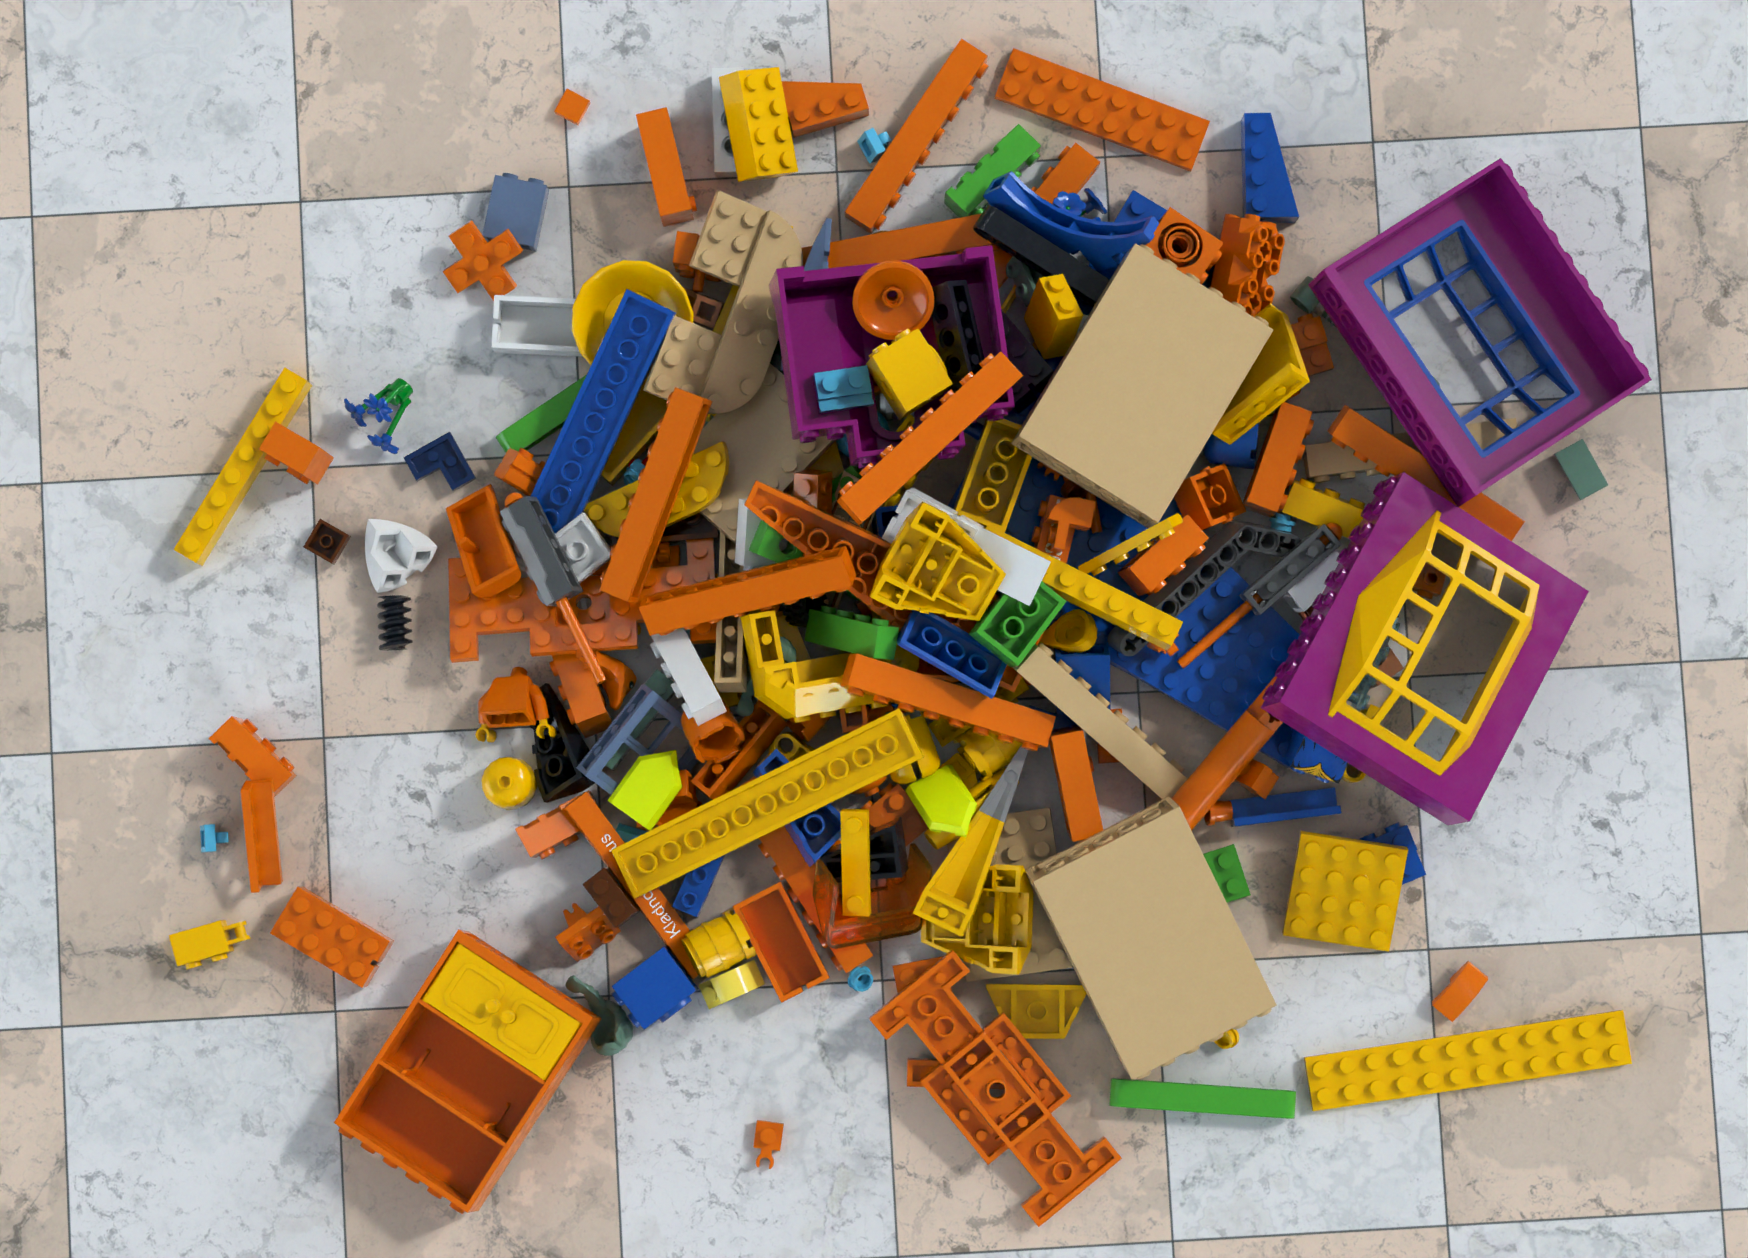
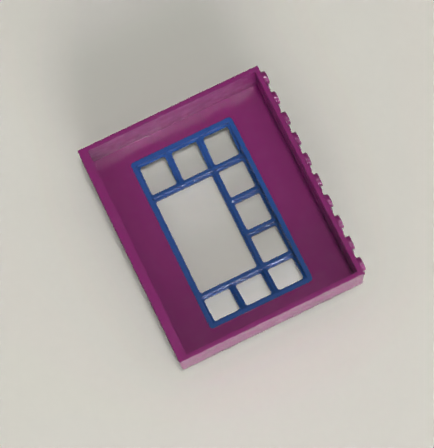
(1535, 291)

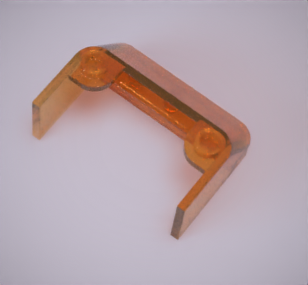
(890, 905)

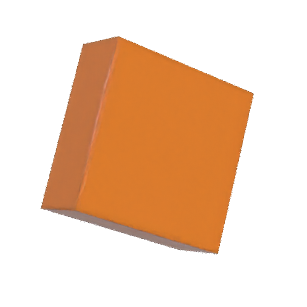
(572, 107)

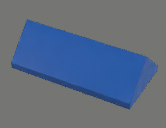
(951, 651)

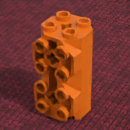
(1248, 258)

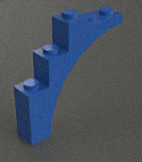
(1097, 240)

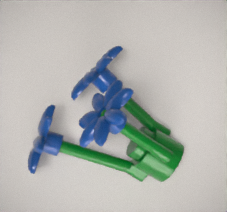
(396, 394)

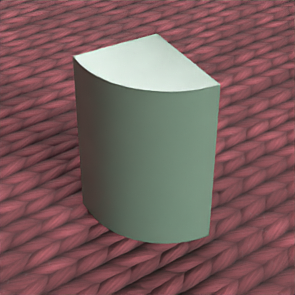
(1581, 469)

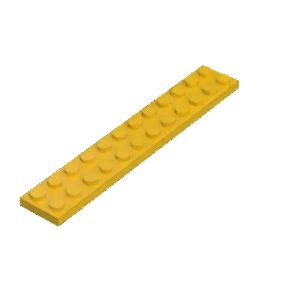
(767, 803)
(1467, 1060)

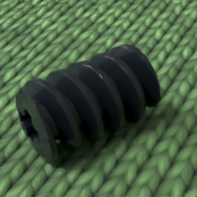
(394, 622)

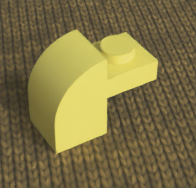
(731, 984)

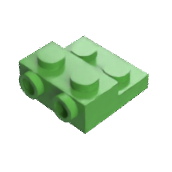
(1228, 872)

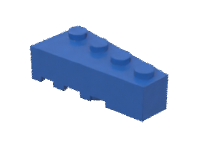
(1264, 173)
(814, 831)

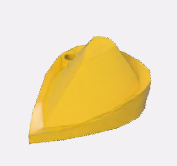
(1071, 632)

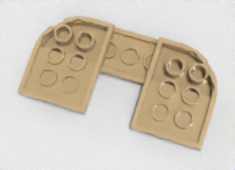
(745, 250)

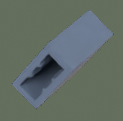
(516, 207)

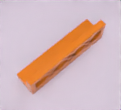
(261, 833)

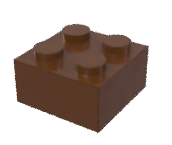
(327, 541)

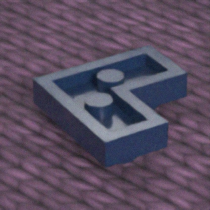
(443, 455)

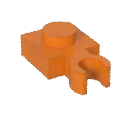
(768, 1138)

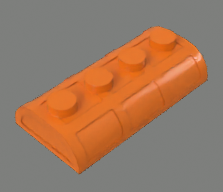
(483, 543)

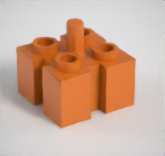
(683, 252)

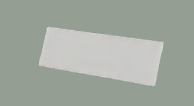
(1022, 568)

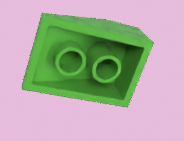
(1013, 627)

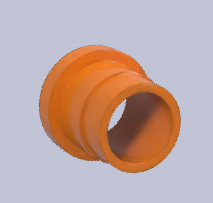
(1219, 812)

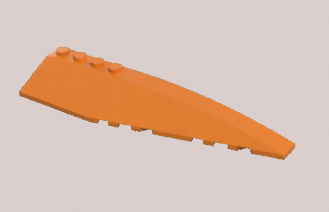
(818, 531)

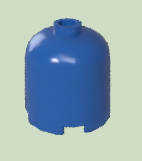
(1238, 454)

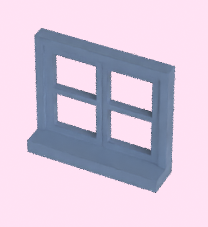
(620, 731)

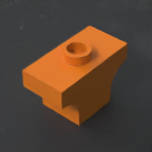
(1257, 778)

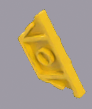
(1038, 1009)

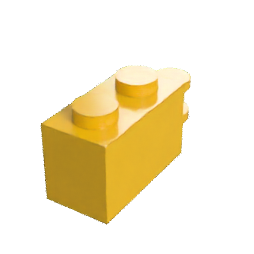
(206, 942)

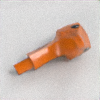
(618, 675)

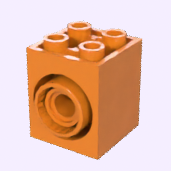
(1194, 246)

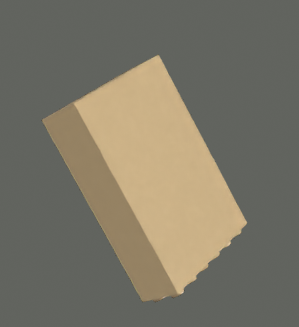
(1143, 385)
(1151, 938)

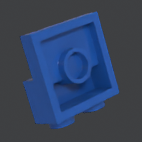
(1401, 836)

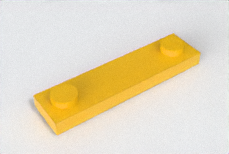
(855, 862)

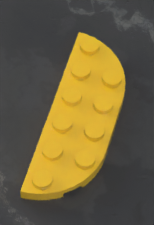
(697, 492)

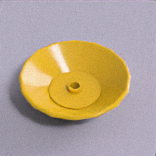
(604, 291)

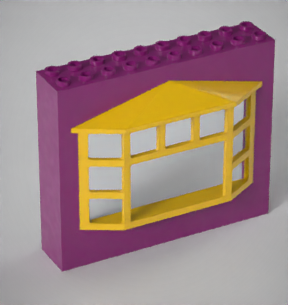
(1358, 615)

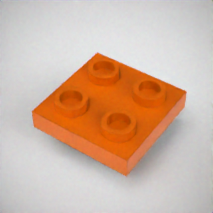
(585, 932)

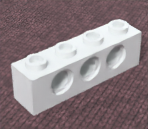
(723, 161)

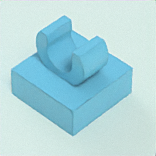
(873, 144)
(210, 838)

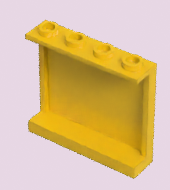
(1270, 381)

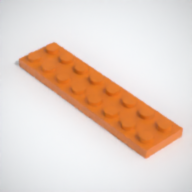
(1102, 109)

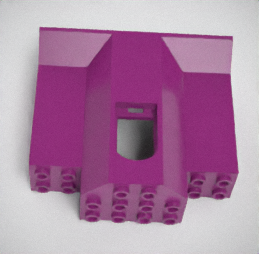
(824, 335)

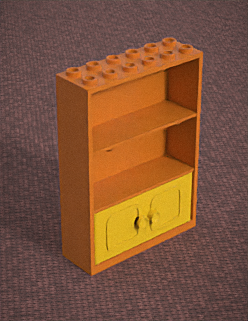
(467, 1072)

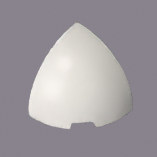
(395, 553)

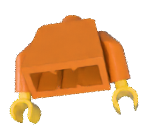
(512, 703)

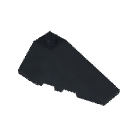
(559, 755)

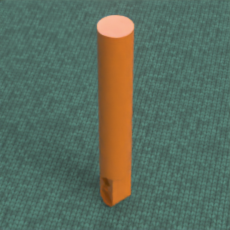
(1226, 761)

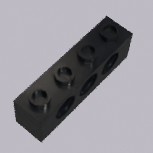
(956, 330)

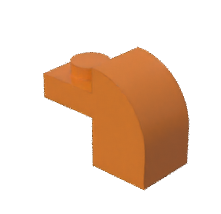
(1067, 514)

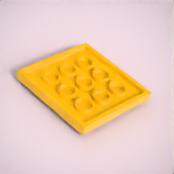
(1345, 891)

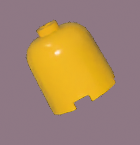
(509, 783)

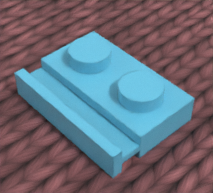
(843, 389)

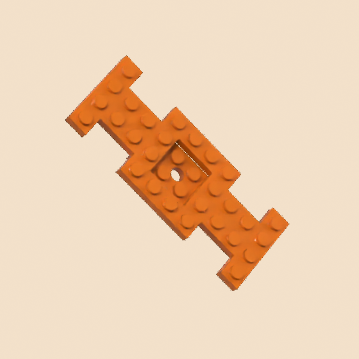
(606, 624)
(974, 1062)

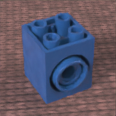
(654, 989)

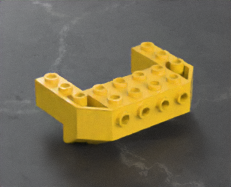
(807, 685)

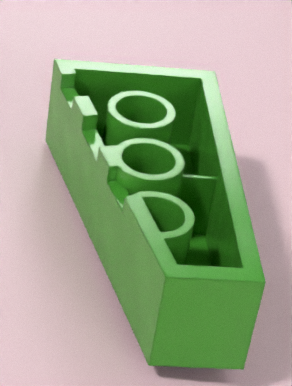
(1009, 154)
(852, 632)

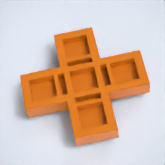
(482, 260)

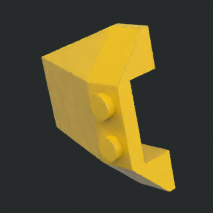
(936, 568)
(1000, 927)

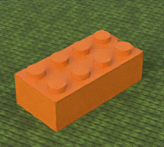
(1276, 460)
(331, 936)
(781, 941)

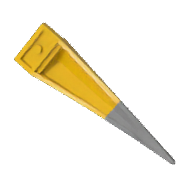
(958, 883)

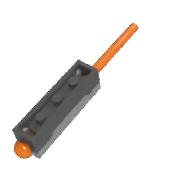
(547, 565)
(1275, 582)

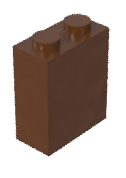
(611, 897)

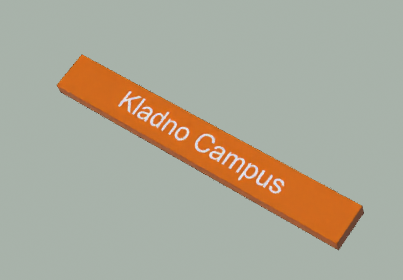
(652, 904)

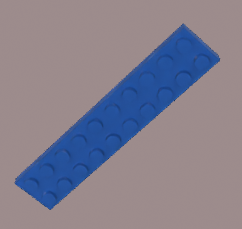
(601, 408)

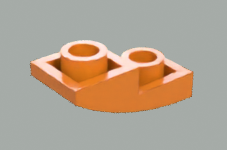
(1460, 992)

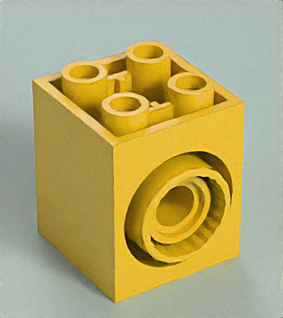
(908, 372)

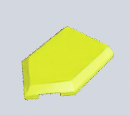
(648, 788)
(943, 801)

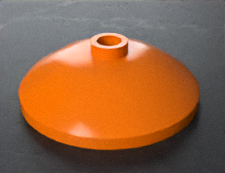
(888, 315)

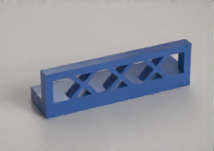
(1284, 807)

